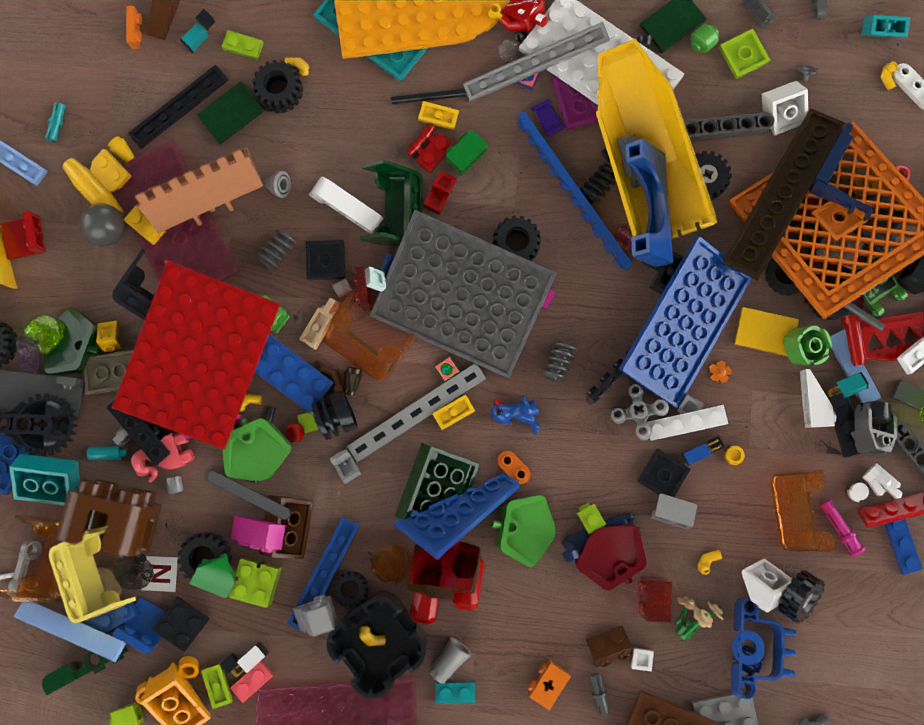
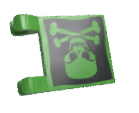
(873, 295)

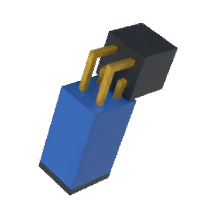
(703, 450)

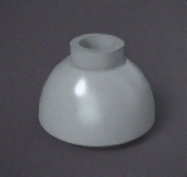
(279, 184)

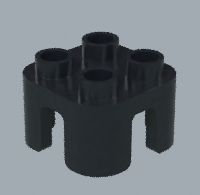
(378, 666)

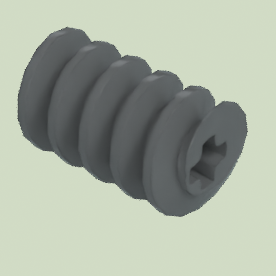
(275, 249)
(559, 361)

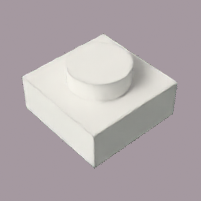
(642, 659)

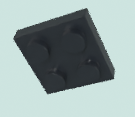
(325, 260)
(663, 474)
(180, 624)

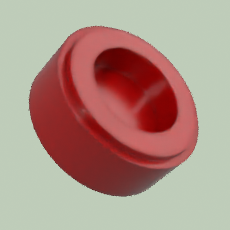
(295, 432)

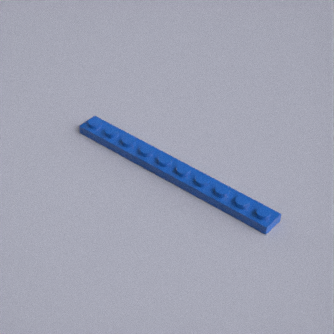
(577, 197)

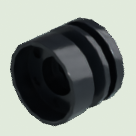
(334, 415)

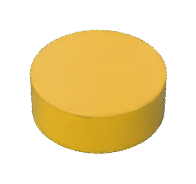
(734, 455)

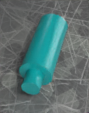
(106, 453)

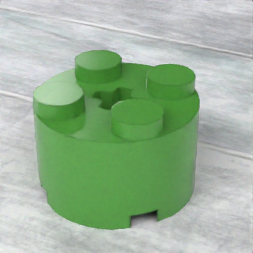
(807, 345)

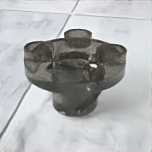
(133, 572)

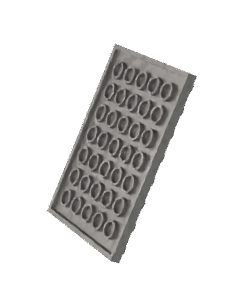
(462, 294)

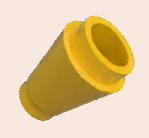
(121, 149)

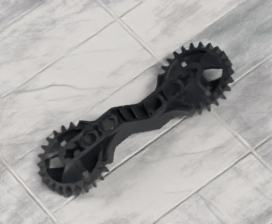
(40, 413)

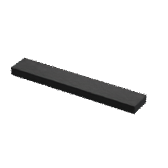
(178, 106)

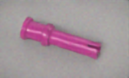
(846, 535)

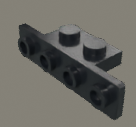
(144, 433)

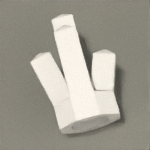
(882, 481)

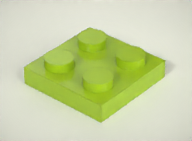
(744, 53)

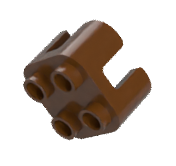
(128, 516)

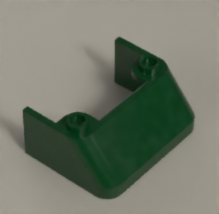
(402, 196)

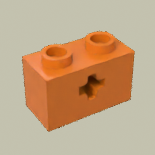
(548, 695)

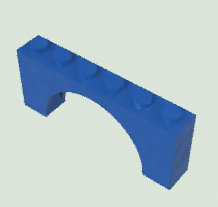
(650, 165)

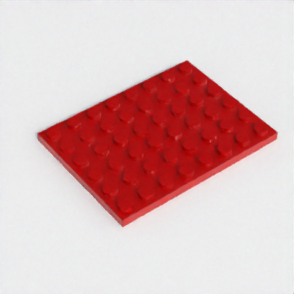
(196, 355)

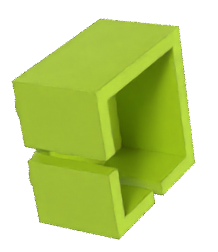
(255, 583)

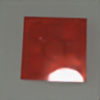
(362, 295)

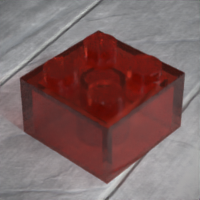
(655, 599)

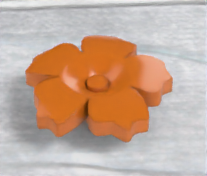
(720, 372)

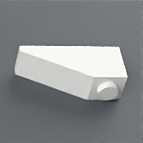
(816, 405)

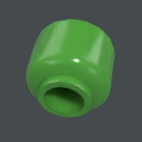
(704, 38)

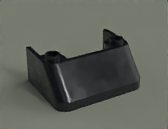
(129, 291)

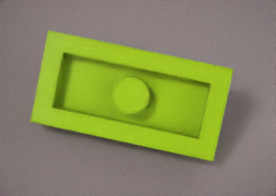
(242, 45)
(217, 686)

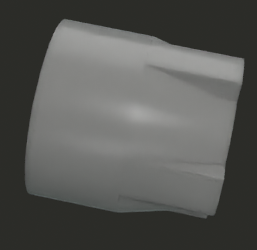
(342, 288)
(174, 485)

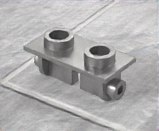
(760, 11)

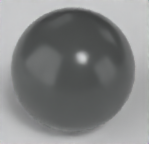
(102, 224)

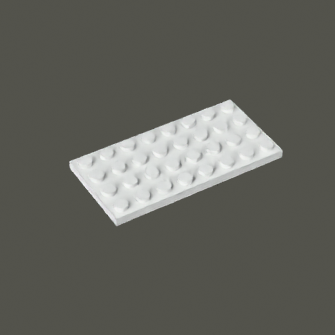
(581, 71)

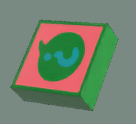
(447, 369)

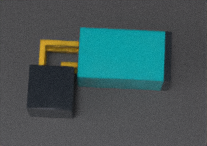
(198, 32)
(847, 388)

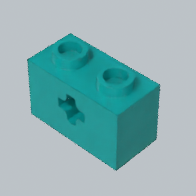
(885, 26)

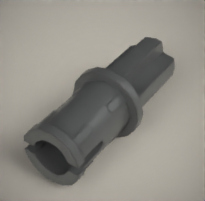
(599, 694)

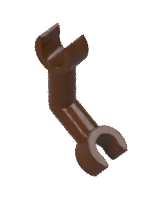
(333, 373)

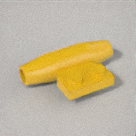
(97, 183)

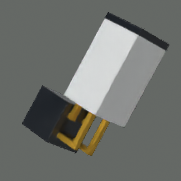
(247, 662)

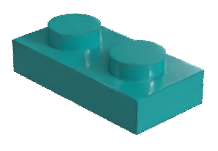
(455, 692)

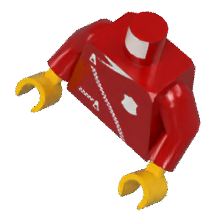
(520, 15)

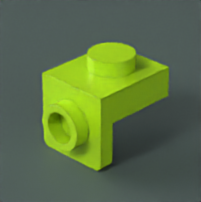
(590, 517)

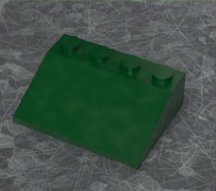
(435, 478)

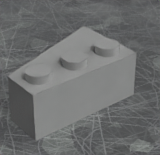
(316, 616)

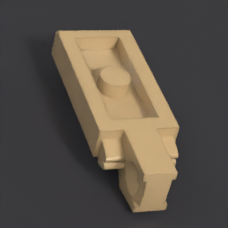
(319, 324)

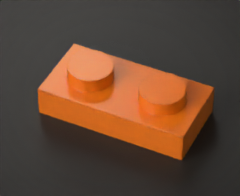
(133, 23)

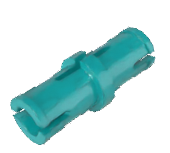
(55, 122)

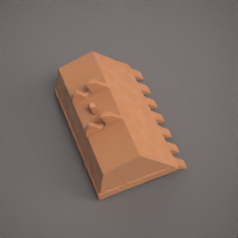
(200, 190)

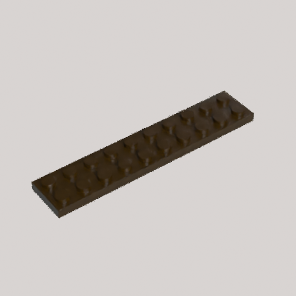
(783, 194)

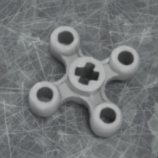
(638, 404)

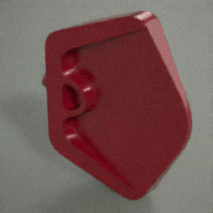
(612, 555)

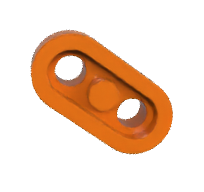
(514, 467)

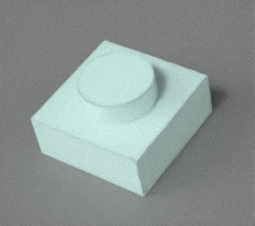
(375, 279)

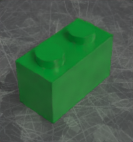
(466, 152)

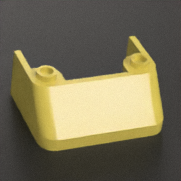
(80, 579)

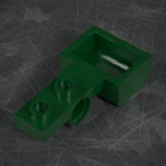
(72, 671)

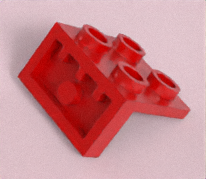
(23, 236)

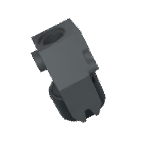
(869, 440)

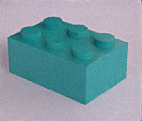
(43, 478)

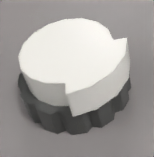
(857, 491)

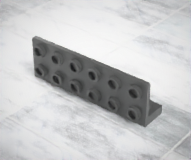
(19, 386)

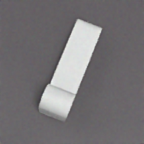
(347, 205)

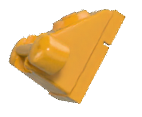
(172, 697)

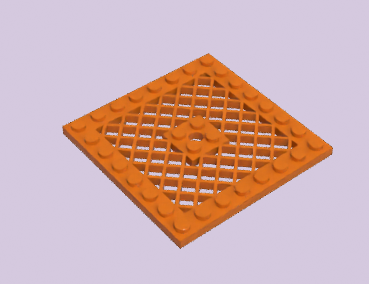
(896, 187)

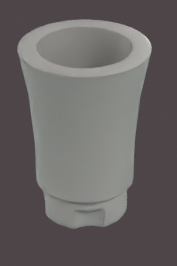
(449, 660)

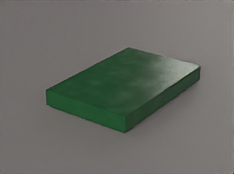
(672, 23)
(230, 113)

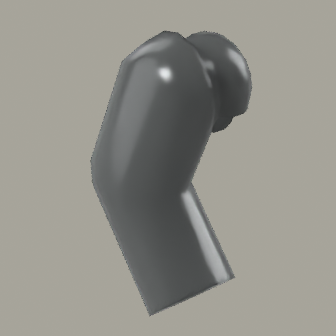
(821, 720)

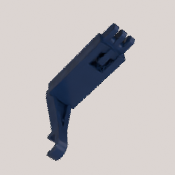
(821, 189)
(576, 541)

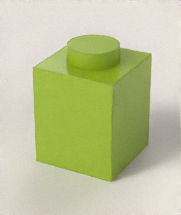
(127, 715)

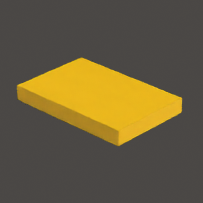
(763, 330)

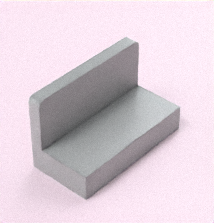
(674, 512)

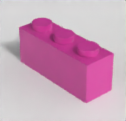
(257, 533)

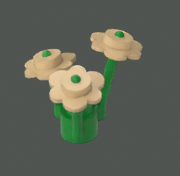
(688, 628)

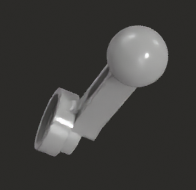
(23, 562)

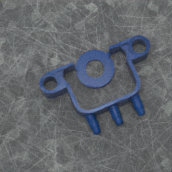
(779, 651)

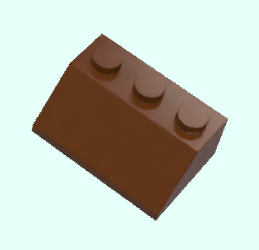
(295, 527)

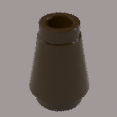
(352, 379)

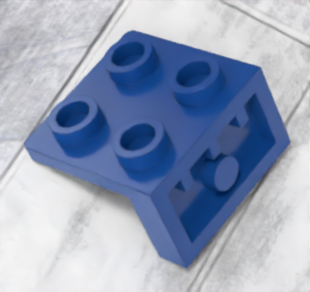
(139, 631)

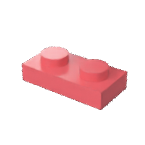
(252, 681)

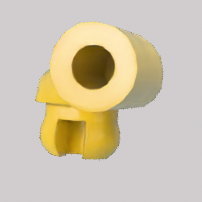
(887, 73)
(251, 398)

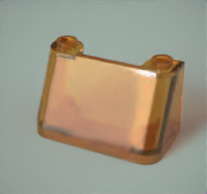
(795, 511)

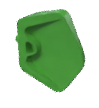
(255, 451)
(524, 529)

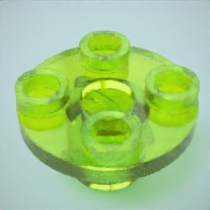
(45, 331)

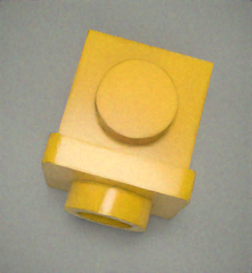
(108, 336)

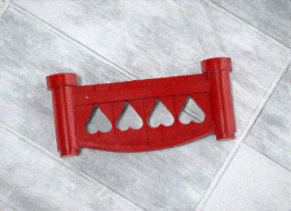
(860, 333)

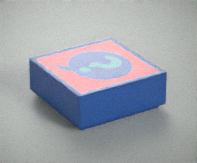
(528, 82)

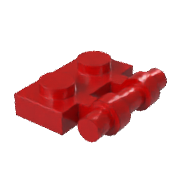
(434, 152)

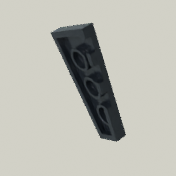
(606, 379)

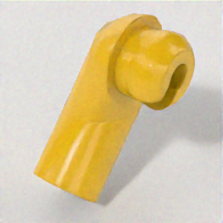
(299, 63)
(706, 560)
(369, 639)

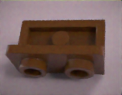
(609, 647)

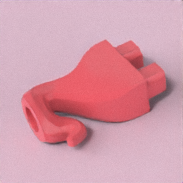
(175, 460)

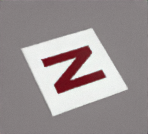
(164, 574)

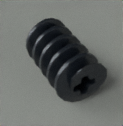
(598, 183)

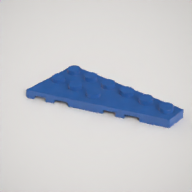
(454, 517)

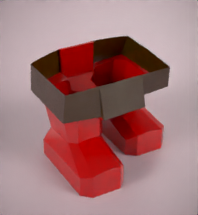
(444, 579)

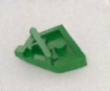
(215, 576)

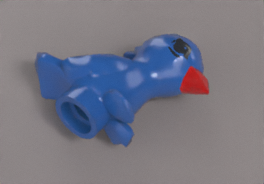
(521, 411)

